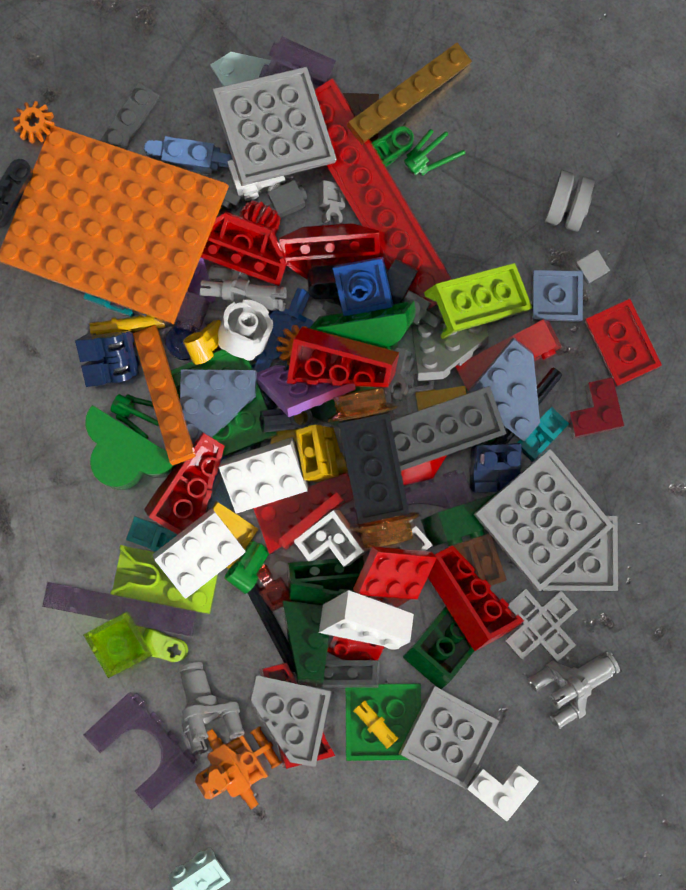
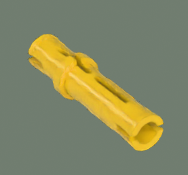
(130, 324)

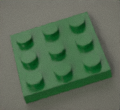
(396, 704)

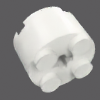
(245, 329)

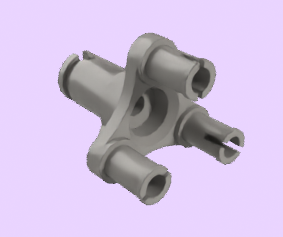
(236, 287)
(574, 685)
(205, 708)

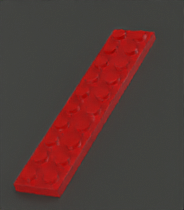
(376, 196)

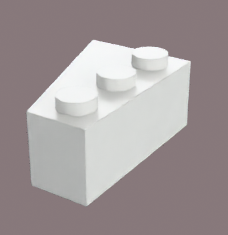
(366, 621)

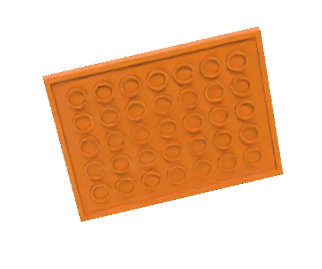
(113, 223)

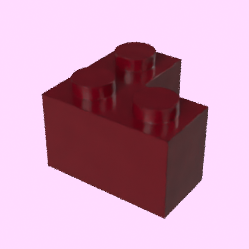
(603, 411)

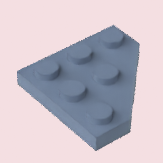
(513, 388)
(214, 398)

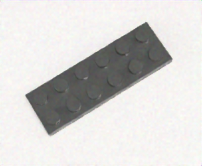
(447, 427)

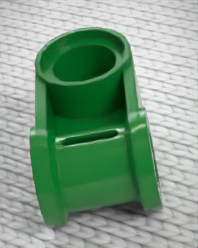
(391, 148)

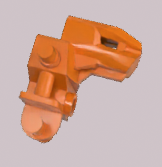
(235, 766)

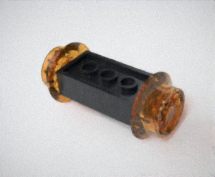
(373, 468)

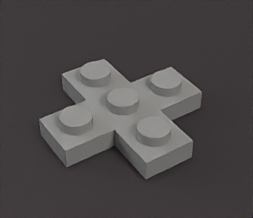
(541, 625)

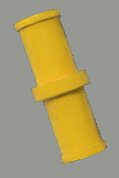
(375, 724)

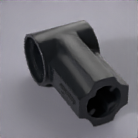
(277, 420)

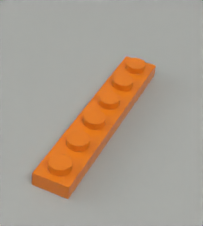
(164, 395)

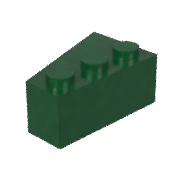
(454, 523)
(321, 580)
(305, 641)

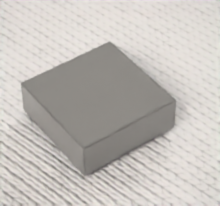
(593, 266)

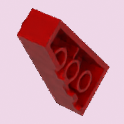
(281, 513)

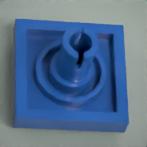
(363, 286)

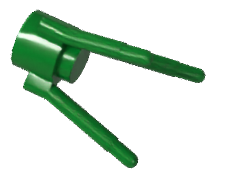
(417, 159)
(125, 407)

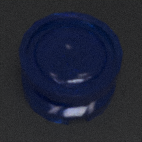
(175, 343)

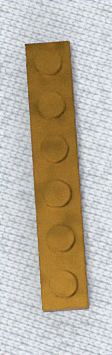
(409, 93)

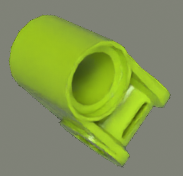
(160, 645)

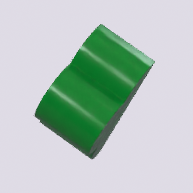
(375, 327)
(122, 454)

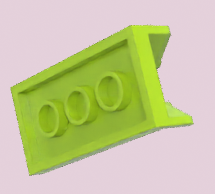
(480, 298)
(143, 579)

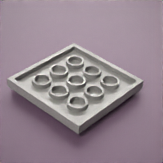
(273, 126)
(543, 520)

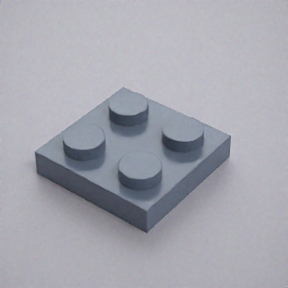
(557, 295)

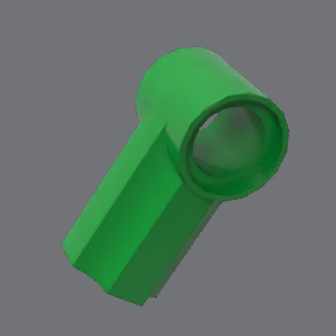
(244, 571)

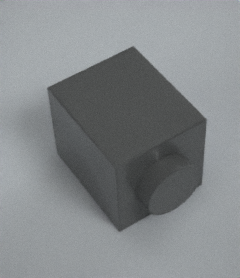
(288, 198)

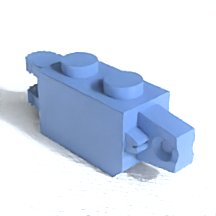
(187, 154)

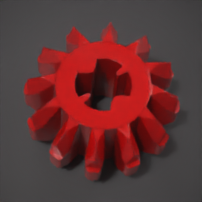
(261, 214)

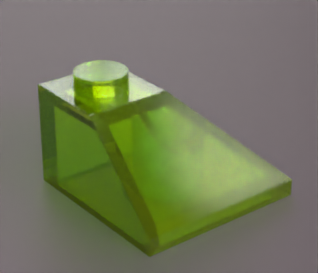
(117, 644)

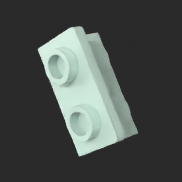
(200, 873)

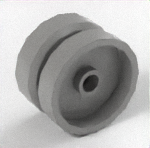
(568, 200)

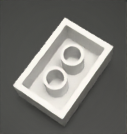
(263, 475)
(198, 553)

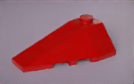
(187, 488)

